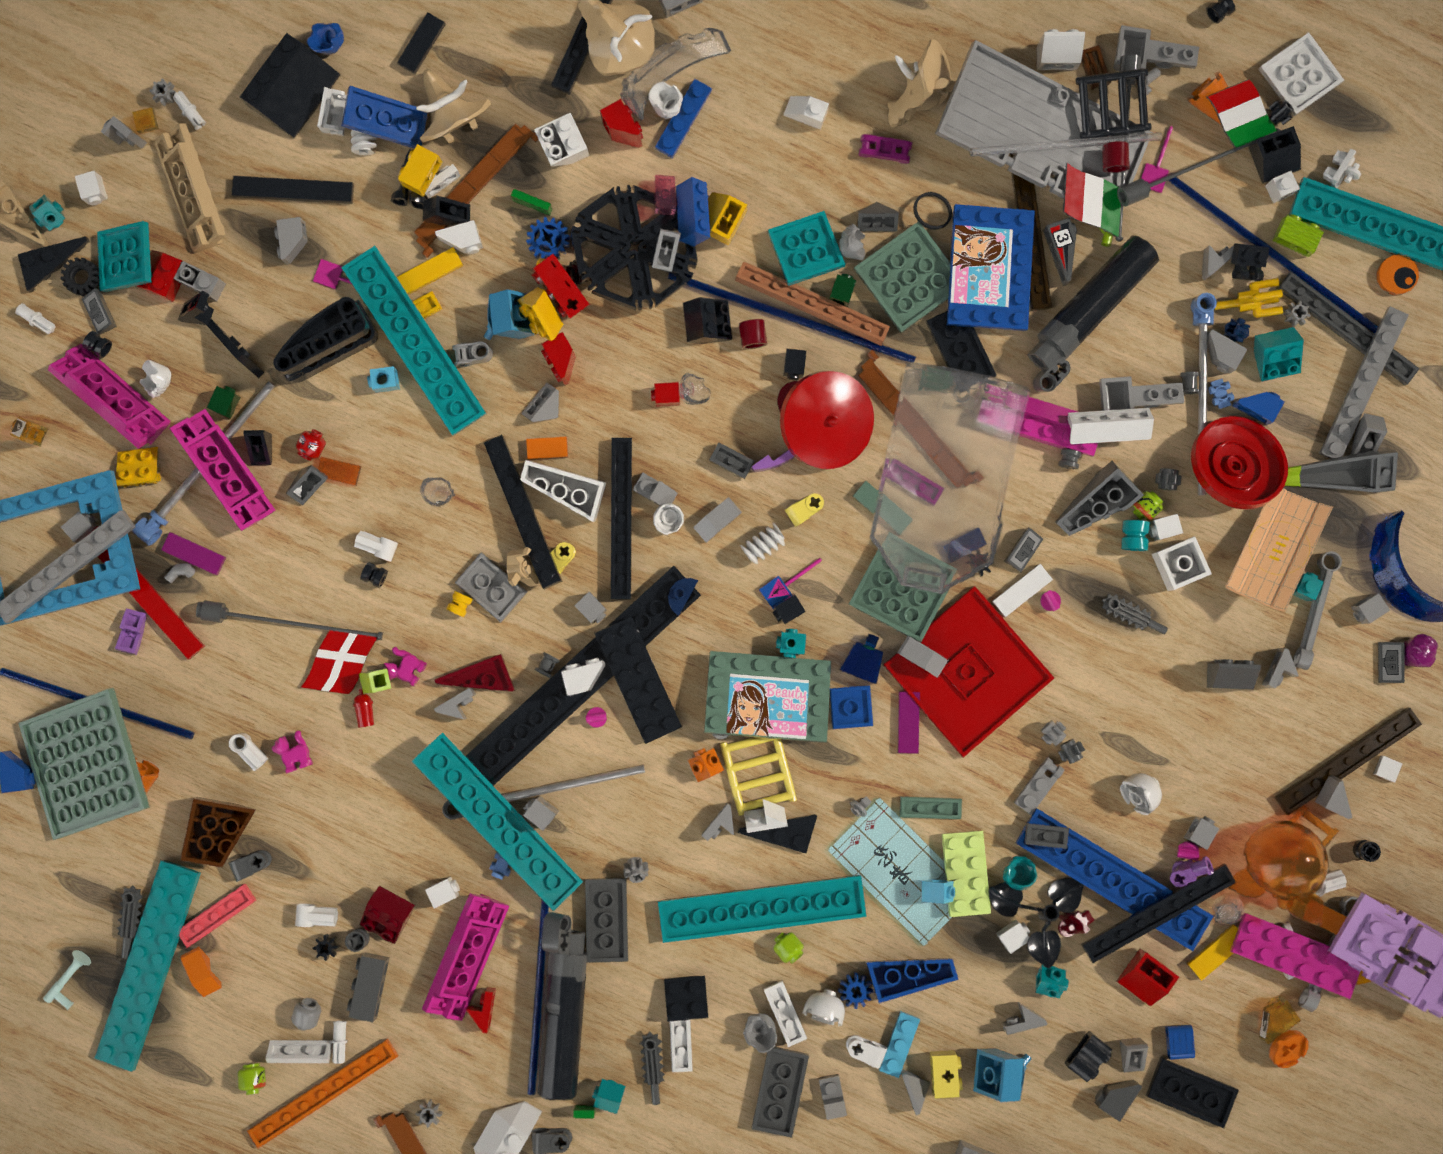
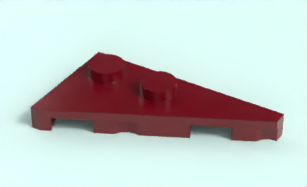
(487, 674)

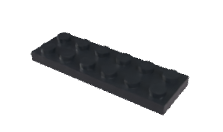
(638, 679)

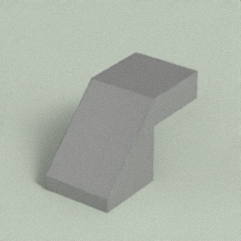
(717, 519)
(922, 656)

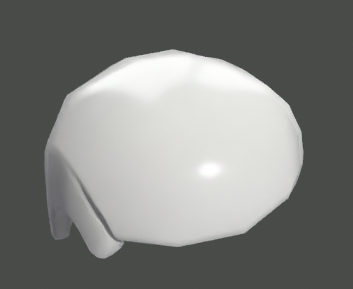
(668, 518)

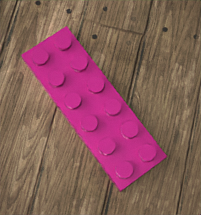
(1294, 955)

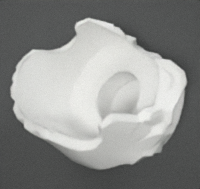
(665, 99)
(157, 378)

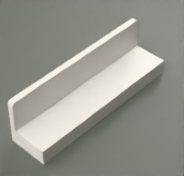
(1110, 425)

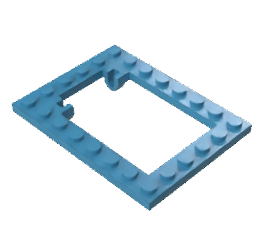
(111, 578)

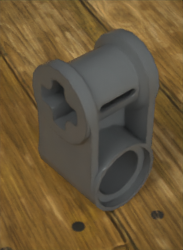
(248, 865)
(547, 1140)

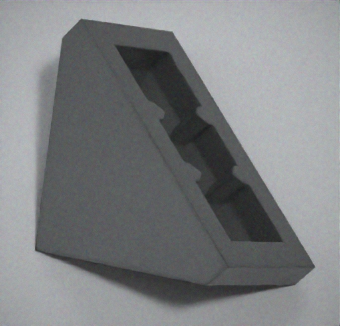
(878, 218)
(306, 484)

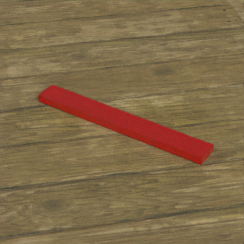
(163, 614)

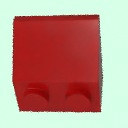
(162, 276)

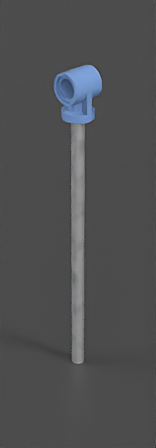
(1203, 318)
(148, 529)

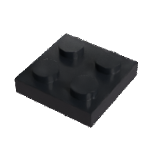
(686, 998)

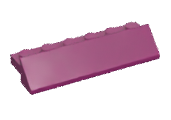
(109, 396)
(1049, 425)
(223, 469)
(465, 957)

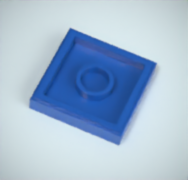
(851, 707)

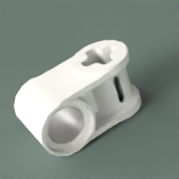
(869, 1051)

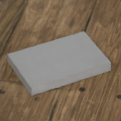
(490, 587)

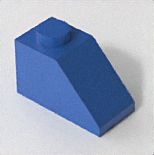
(1261, 406)
(14, 773)

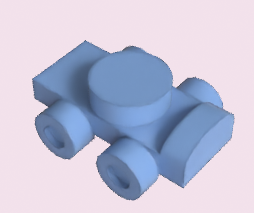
(1220, 396)
(500, 868)

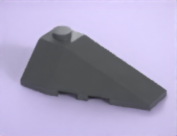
(1103, 496)

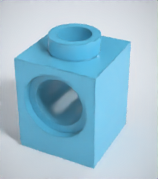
(392, 379)
(937, 891)

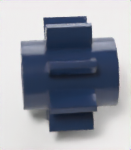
(1237, 330)

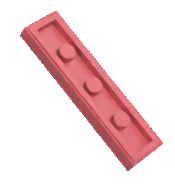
(216, 915)

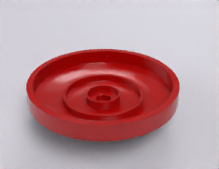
(827, 419)
(1239, 462)

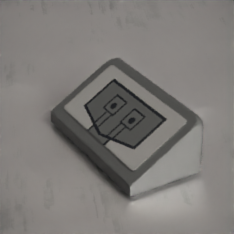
(98, 311)
(1024, 549)
(1391, 662)

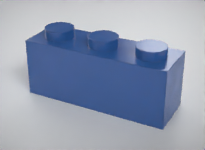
(693, 211)

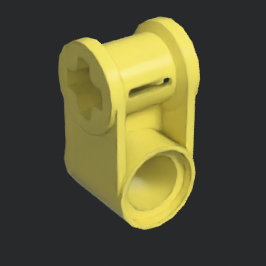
(802, 511)
(563, 561)

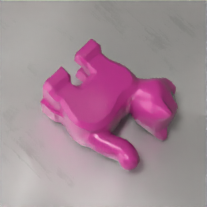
(407, 667)
(298, 753)

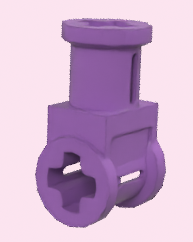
(1189, 871)

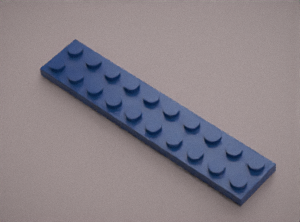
(1115, 880)

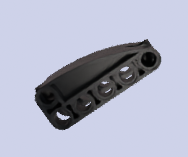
(322, 335)

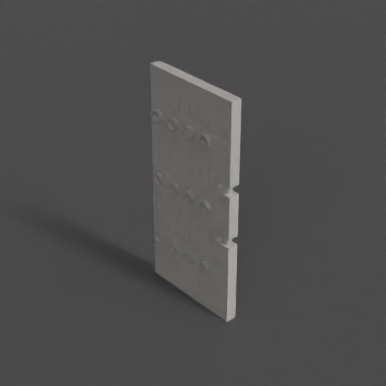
(1011, 104)

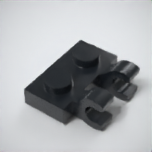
(1252, 256)

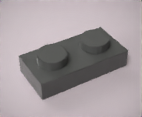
(731, 460)
(1046, 835)

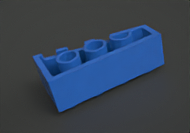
(903, 977)

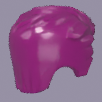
(1420, 651)

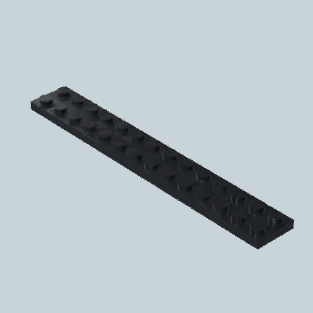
(550, 703)

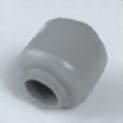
(306, 1014)

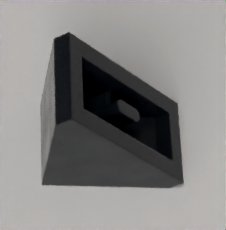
(259, 446)

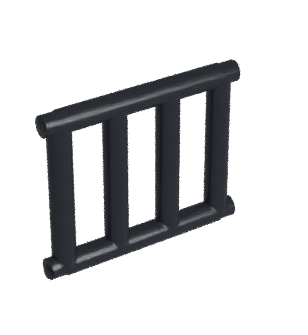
(1102, 80)

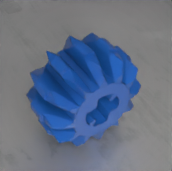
(848, 994)

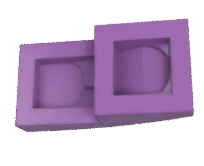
(768, 464)
(132, 631)

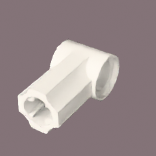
(378, 546)
(250, 752)
(1334, 881)
(310, 915)

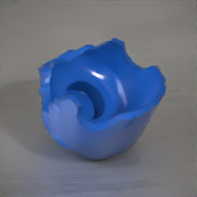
(326, 38)

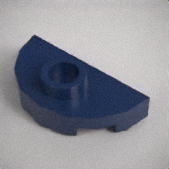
(680, 594)

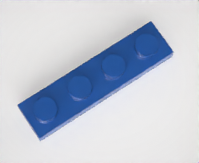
(682, 122)

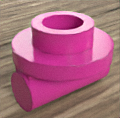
(1050, 600)
(596, 717)
(1188, 850)

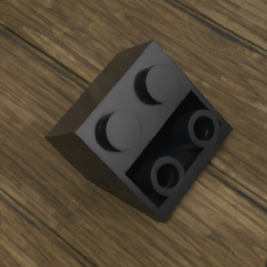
(1276, 154)
(707, 320)

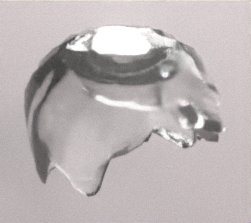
(693, 390)
(436, 491)
(1228, 909)

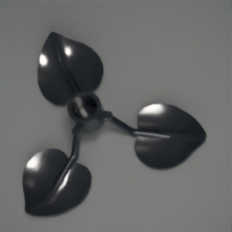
(1066, 898)

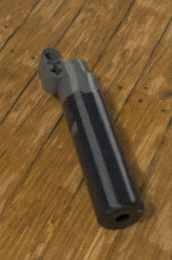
(1089, 308)
(562, 1008)

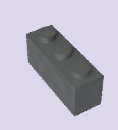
(368, 987)

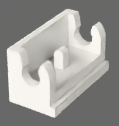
(332, 112)

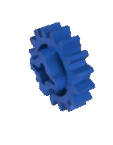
(555, 235)

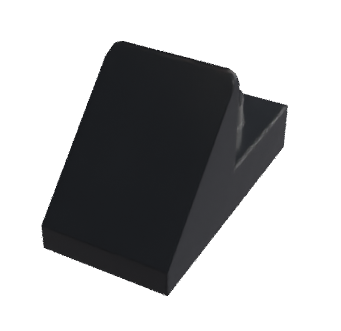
(197, 310)

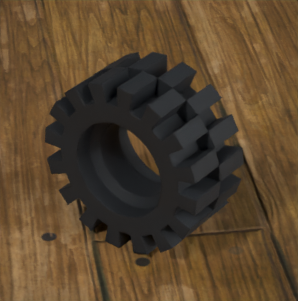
(72, 269)

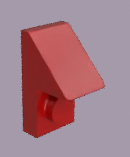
(483, 1015)

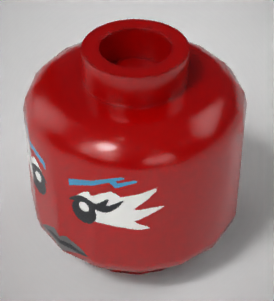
(310, 444)

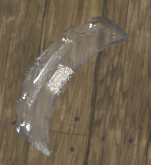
(667, 62)

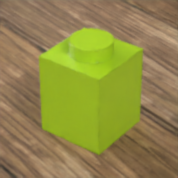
(375, 680)

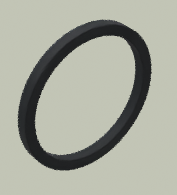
(924, 223)

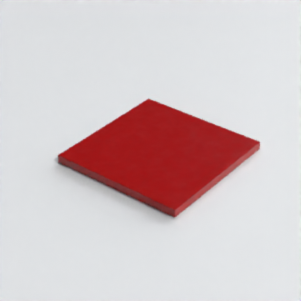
(985, 676)

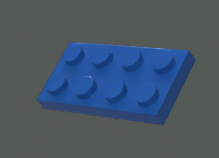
(383, 117)

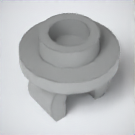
(858, 808)

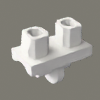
(1345, 161)

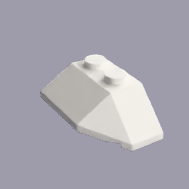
(508, 1129)

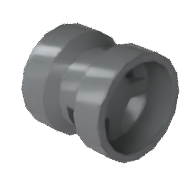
(353, 940)

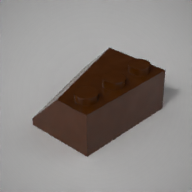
(214, 830)

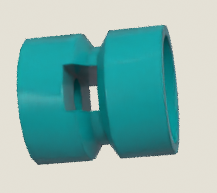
(1135, 535)

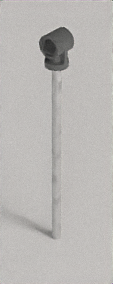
(558, 787)

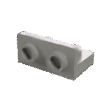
(119, 131)

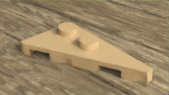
(15, 216)

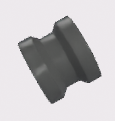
(1069, 459)

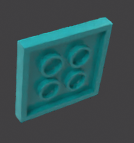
(806, 248)
(124, 256)

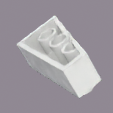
(570, 489)

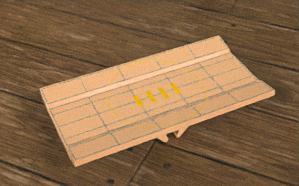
(1278, 549)

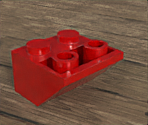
(620, 124)
(561, 356)
(1147, 978)

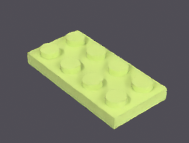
(967, 869)

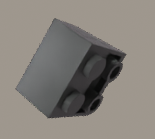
(1227, 675)

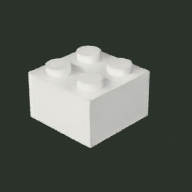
(1181, 564)

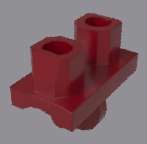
(1074, 923)

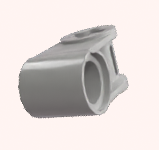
(467, 354)

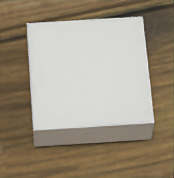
(1387, 769)

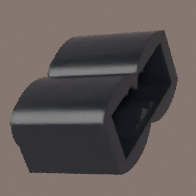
(1088, 1056)

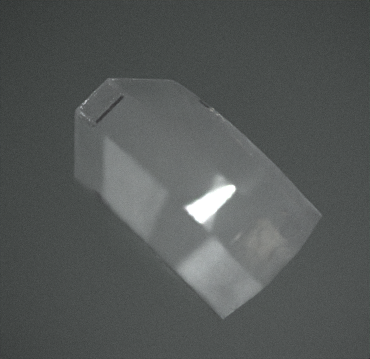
(946, 474)

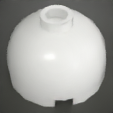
(1142, 792)
(825, 1008)

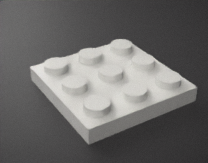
(1301, 73)

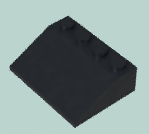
(289, 85)

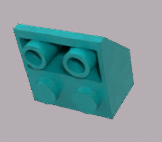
(1278, 353)

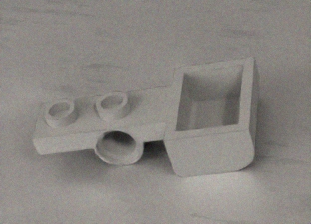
(1164, 54)
(1120, 394)

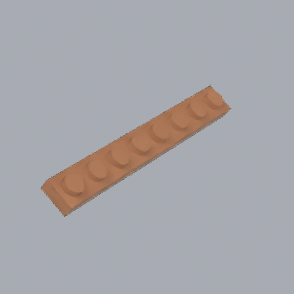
(812, 303)

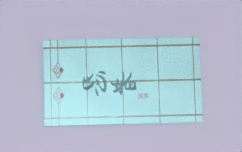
(893, 867)

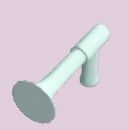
(54, 993)

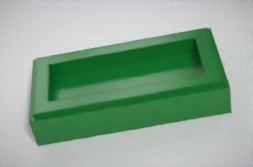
(531, 202)

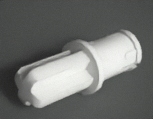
(189, 110)
(35, 318)
(339, 1041)

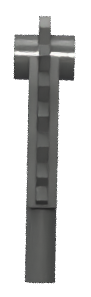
(1132, 614)
(129, 917)
(653, 1066)

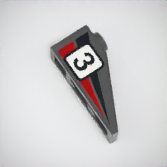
(1061, 242)

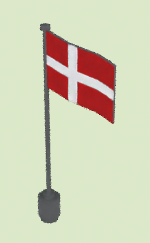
(337, 659)

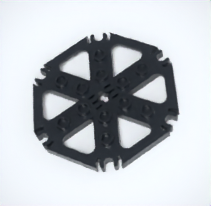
(620, 243)

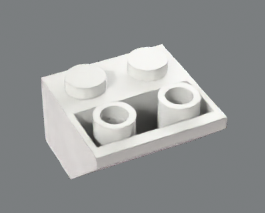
(1060, 50)
(562, 141)
(582, 678)

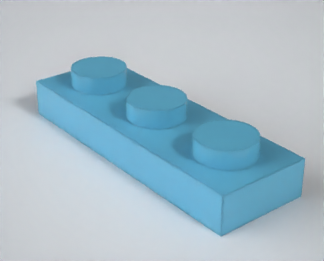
(899, 1044)

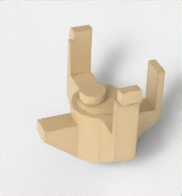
(521, 568)

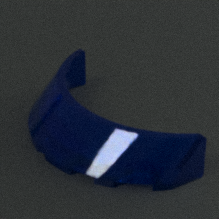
(1392, 576)

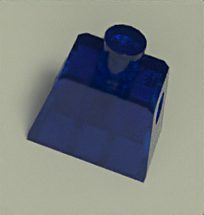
(864, 660)

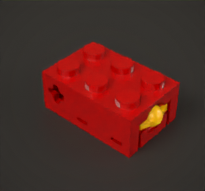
(559, 286)

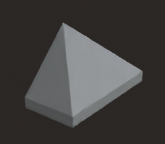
(544, 405)
(916, 1088)

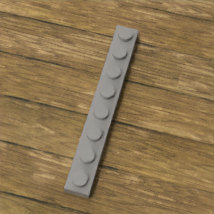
(1364, 383)
(65, 566)

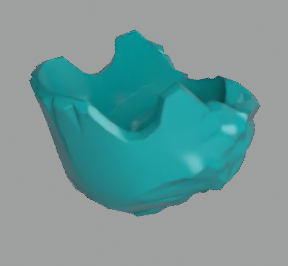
(1020, 873)

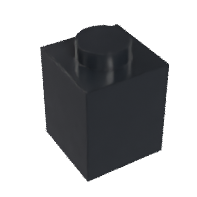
(794, 364)
(788, 609)

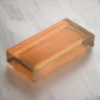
(340, 471)

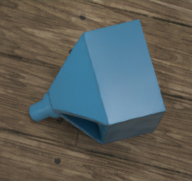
(505, 317)
(1000, 1074)

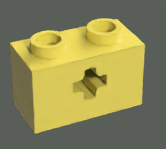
(940, 1062)

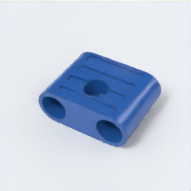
(1180, 1042)

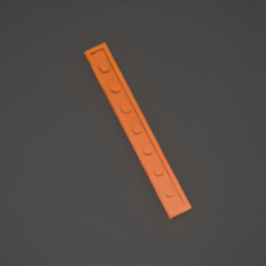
(322, 1093)

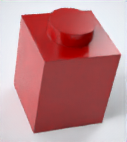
(666, 394)

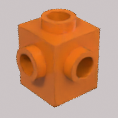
(705, 764)

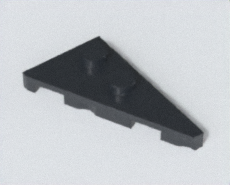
(42, 262)
(232, 345)
(794, 836)

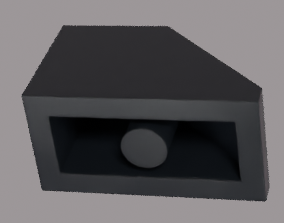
(445, 211)

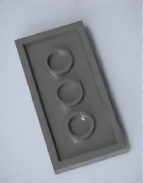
(606, 920)
(780, 1091)

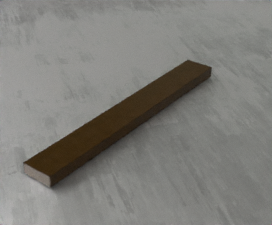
(1039, 289)
(1349, 760)

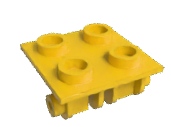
(137, 467)

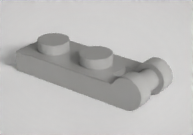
(1038, 786)

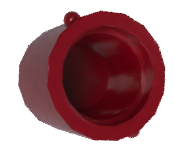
(1115, 157)
(753, 334)

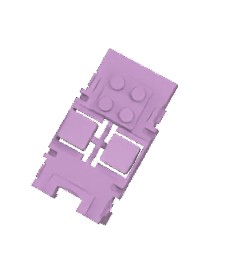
(1374, 939)

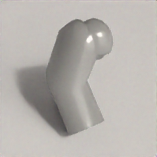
(1152, 75)
(179, 569)

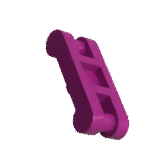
(885, 148)

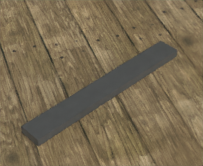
(1343, 325)

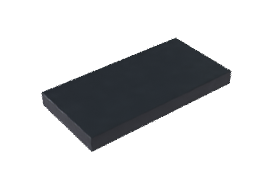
(960, 346)
(1192, 1092)

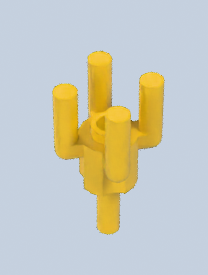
(1254, 299)

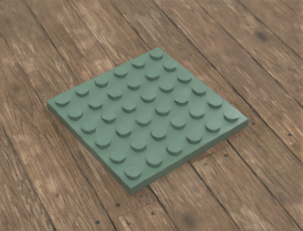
(84, 764)

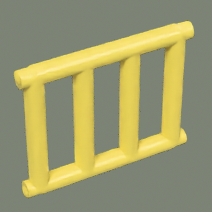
(737, 787)

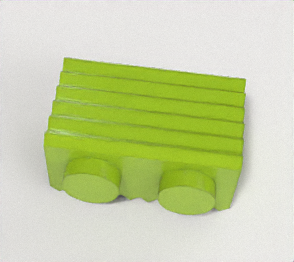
(1298, 235)

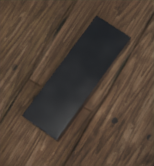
(421, 43)

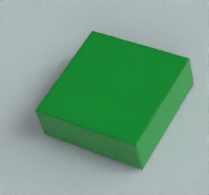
(584, 1112)

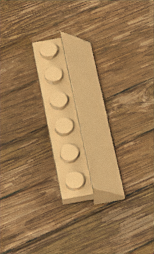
(190, 188)

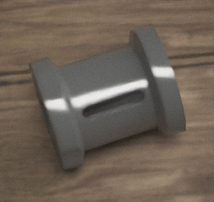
(1189, 382)
(547, 665)

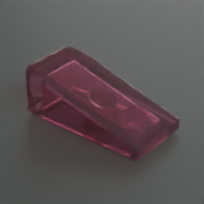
(665, 195)

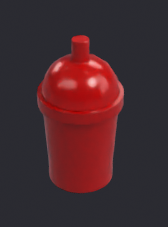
(363, 709)

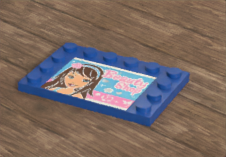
(990, 267)

